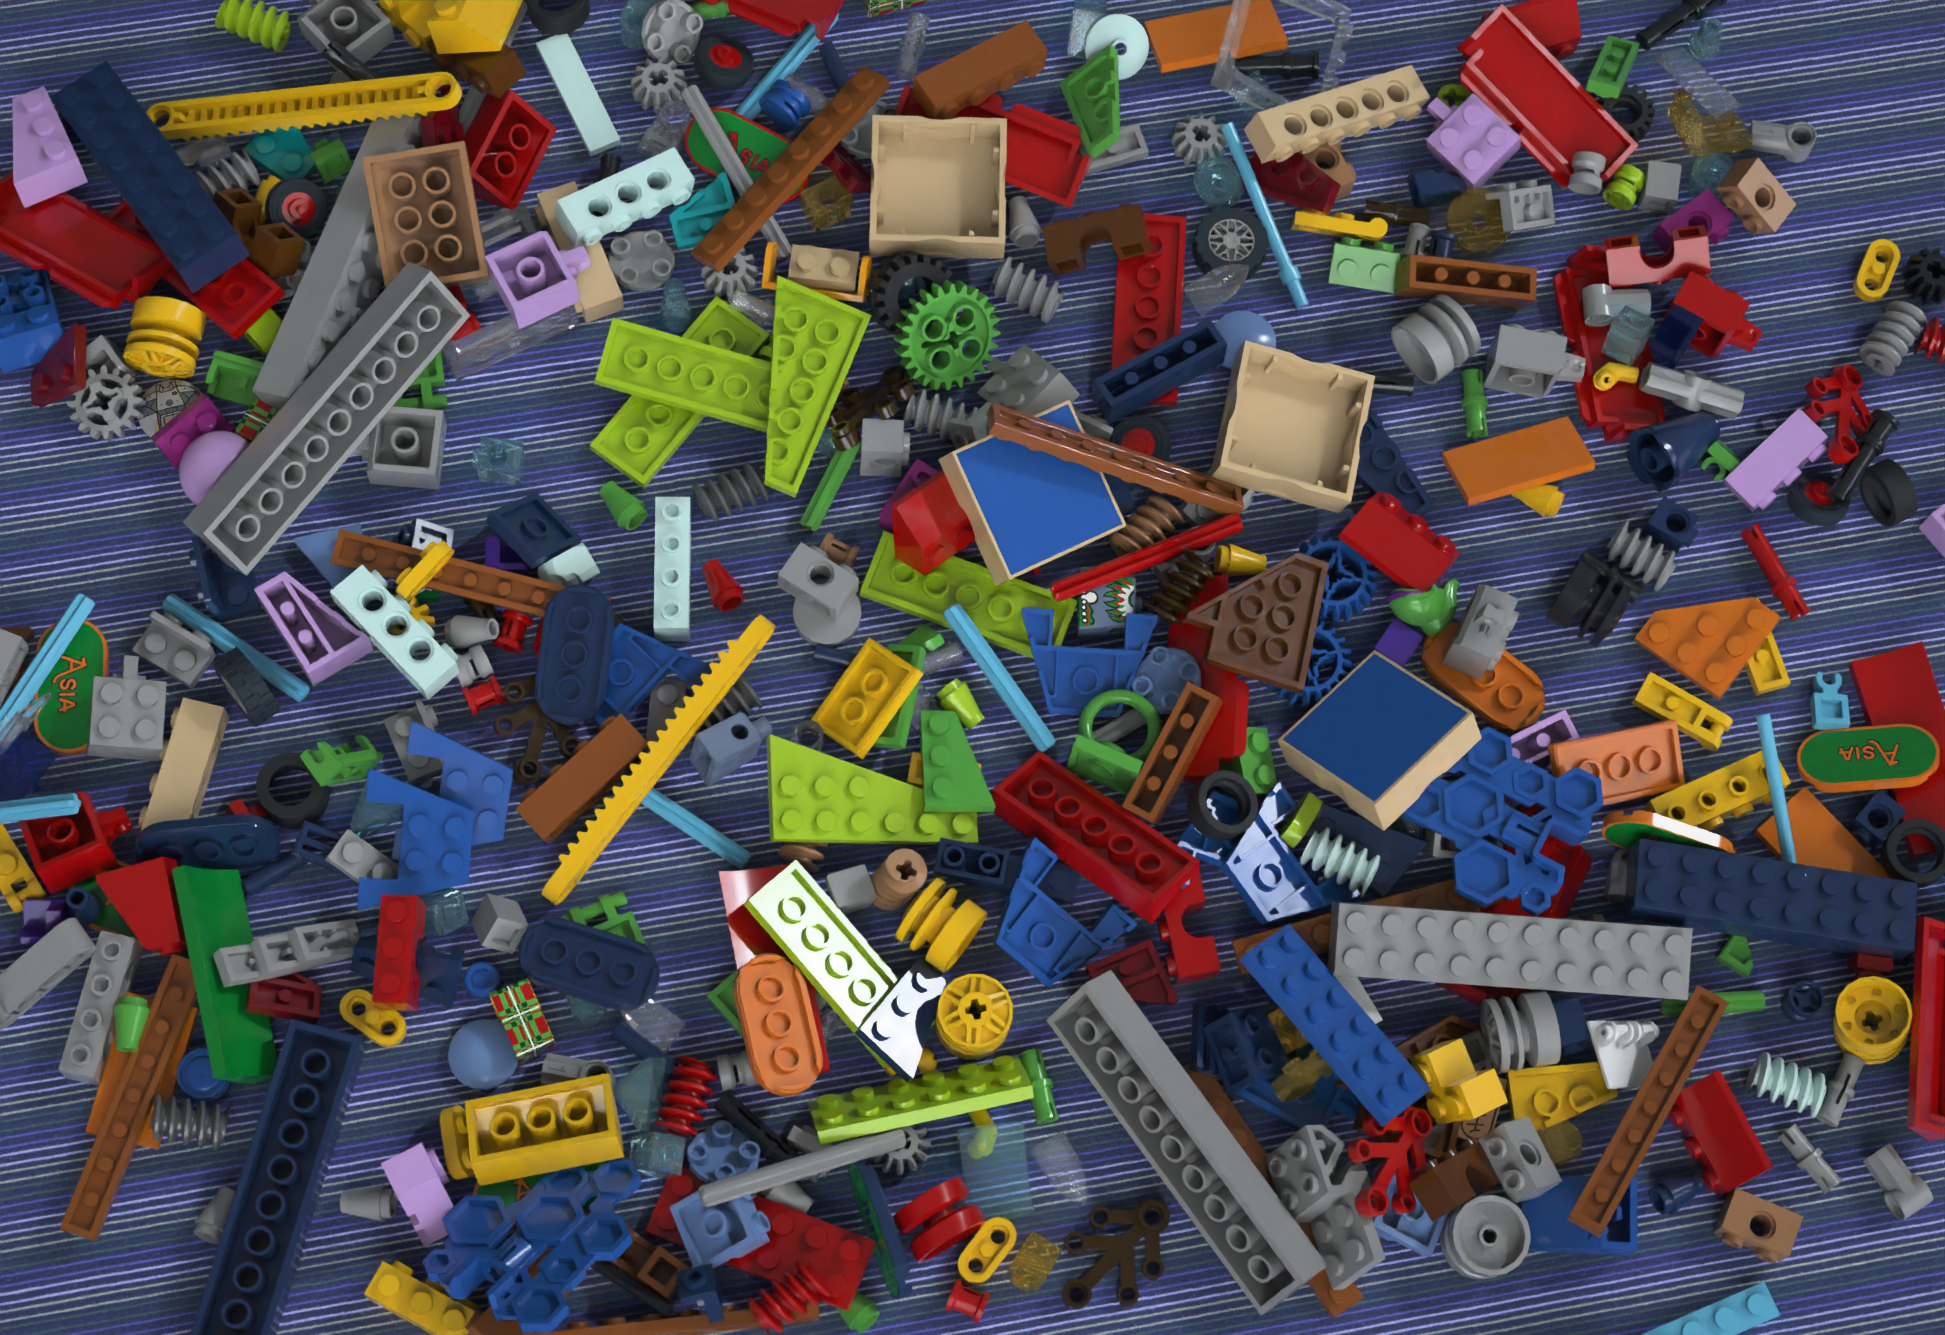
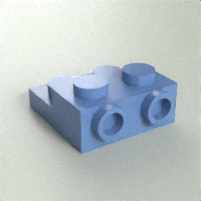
(1410, 1229)
(720, 1230)

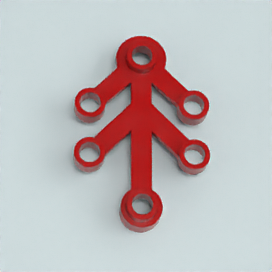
(1846, 383)
(1414, 1127)

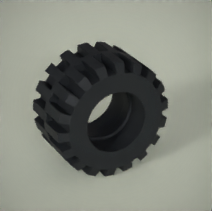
(891, 278)

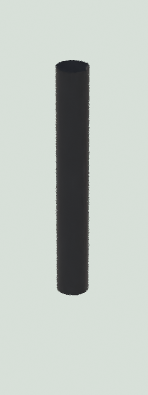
(633, 1286)

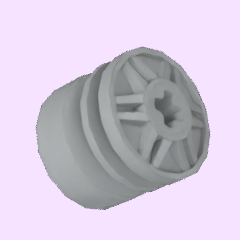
(1436, 339)
(1521, 1031)

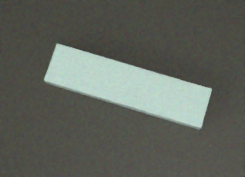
(578, 94)

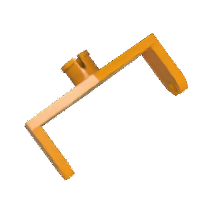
(858, 296)

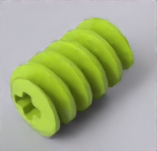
(255, 23)

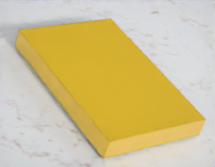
(866, 698)

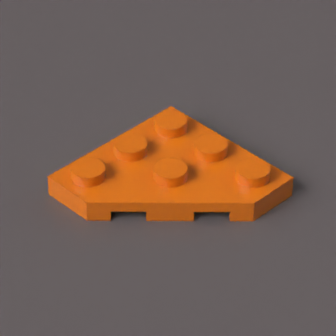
(1709, 640)

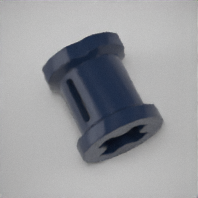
(1441, 243)

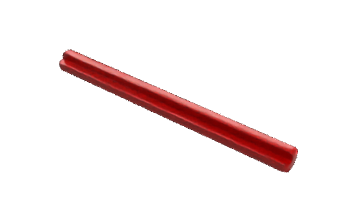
(1146, 557)

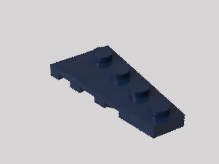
(1385, 470)

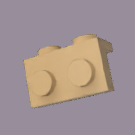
(824, 267)

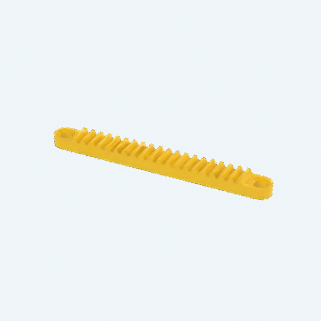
(306, 106)
(658, 760)

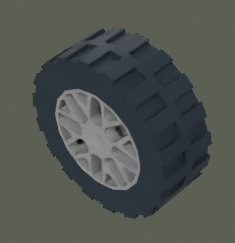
(1229, 238)
(246, 686)

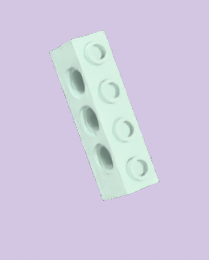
(632, 183)
(672, 568)
(425, 675)

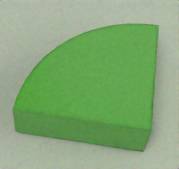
(924, 637)
(1737, 955)

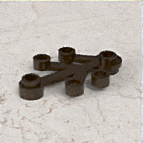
(863, 403)
(537, 731)
(1119, 1249)

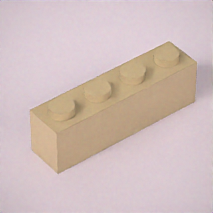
(597, 283)
(186, 763)

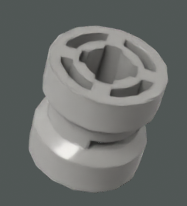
(1586, 173)
(480, 662)
(726, 1071)

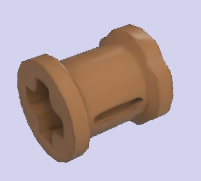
(838, 551)

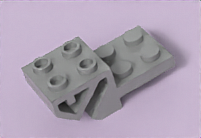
(1326, 1200)

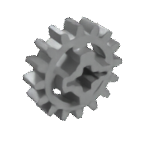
(119, 400)

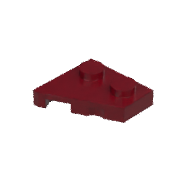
(441, 126)
(848, 171)
(62, 369)
(1139, 973)
(285, 998)

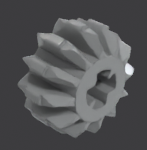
(658, 84)
(1193, 129)
(726, 284)
(906, 1156)

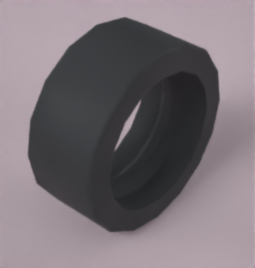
(558, 21)
(1888, 493)
(1242, 793)
(1914, 826)

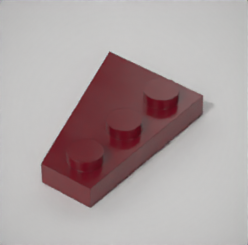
(1296, 183)

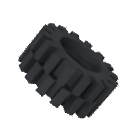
(1638, 105)

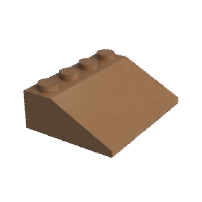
(427, 213)

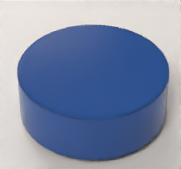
(481, 980)

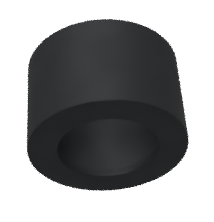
(290, 816)

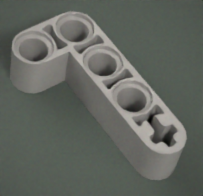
(42, 969)

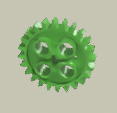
(947, 335)

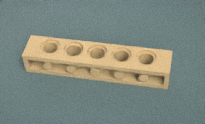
(1337, 114)

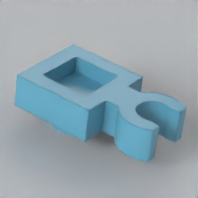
(1828, 707)

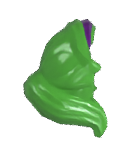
(1428, 609)

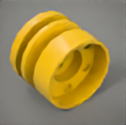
(164, 337)
(940, 925)
(1882, 1004)
(958, 1029)

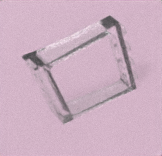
(1235, 83)
(503, 337)

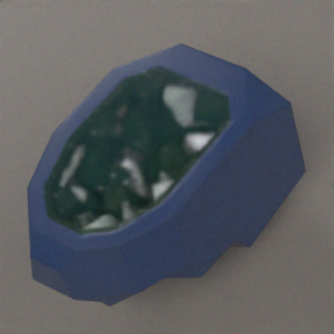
(1434, 187)

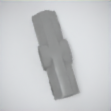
(1691, 390)

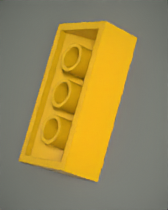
(471, 24)
(543, 1129)

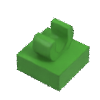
(330, 159)
(1723, 457)

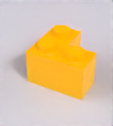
(411, 19)
(1455, 1086)

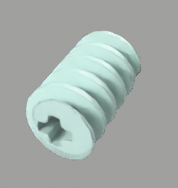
(1340, 860)
(1787, 1082)

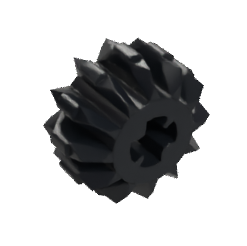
(1926, 276)

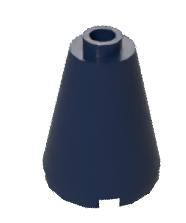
(1669, 448)

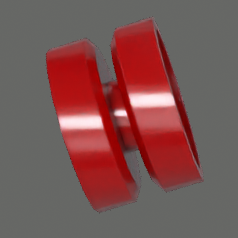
(937, 1217)

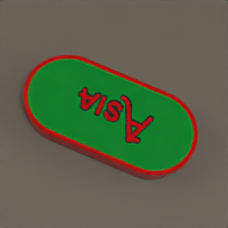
(752, 142)

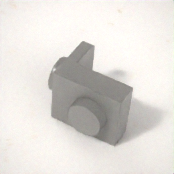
(807, 1142)

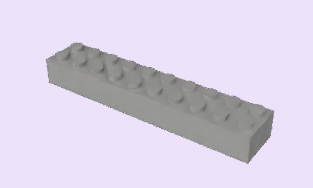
(340, 276)
(327, 418)
(1509, 950)
(1186, 1142)

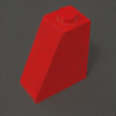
(148, 903)

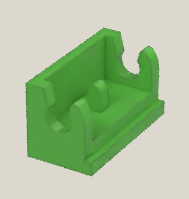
(233, 378)
(341, 763)

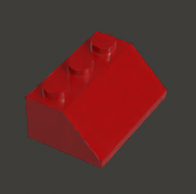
(1551, 23)
(506, 148)
(929, 525)
(1400, 543)
(1718, 1135)

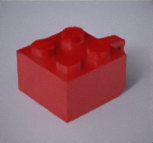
(1721, 314)
(74, 845)

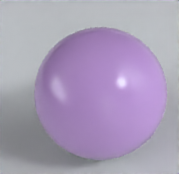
(207, 461)

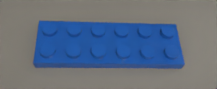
(1335, 1024)

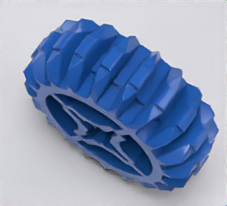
(1344, 580)
(1331, 654)

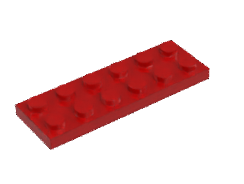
(1150, 295)
(230, 300)
(793, 1237)

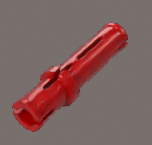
(1781, 582)

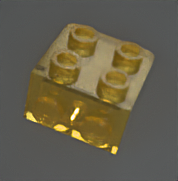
(1705, 133)

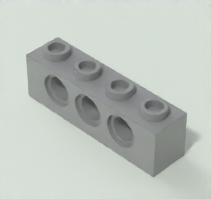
(93, 1025)

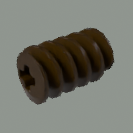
(1181, 588)

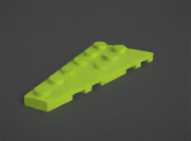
(809, 363)
(840, 802)

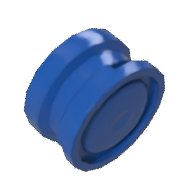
(785, 105)
(197, 1080)

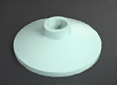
(1117, 29)

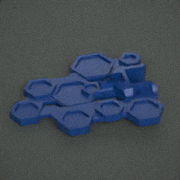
(1476, 809)
(544, 1219)

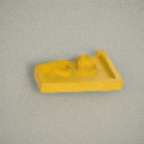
(1556, 1092)

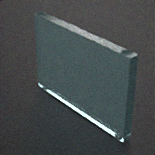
(996, 1169)

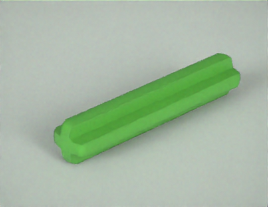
(828, 488)
(1738, 1002)

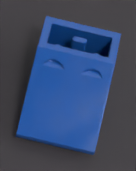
(27, 318)
(1554, 1233)

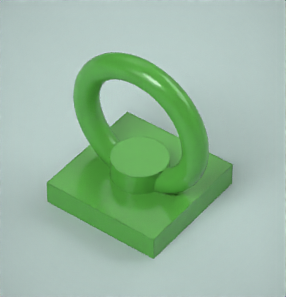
(1104, 760)

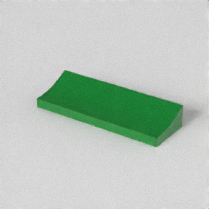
(216, 918)

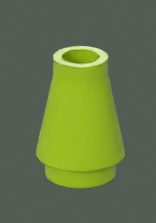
(959, 698)

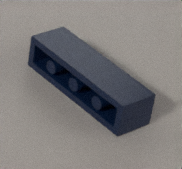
(1159, 371)

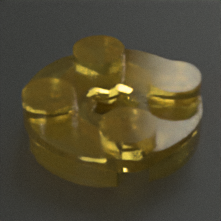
(1472, 238)
(1300, 1077)

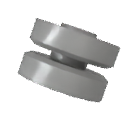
(1506, 1235)

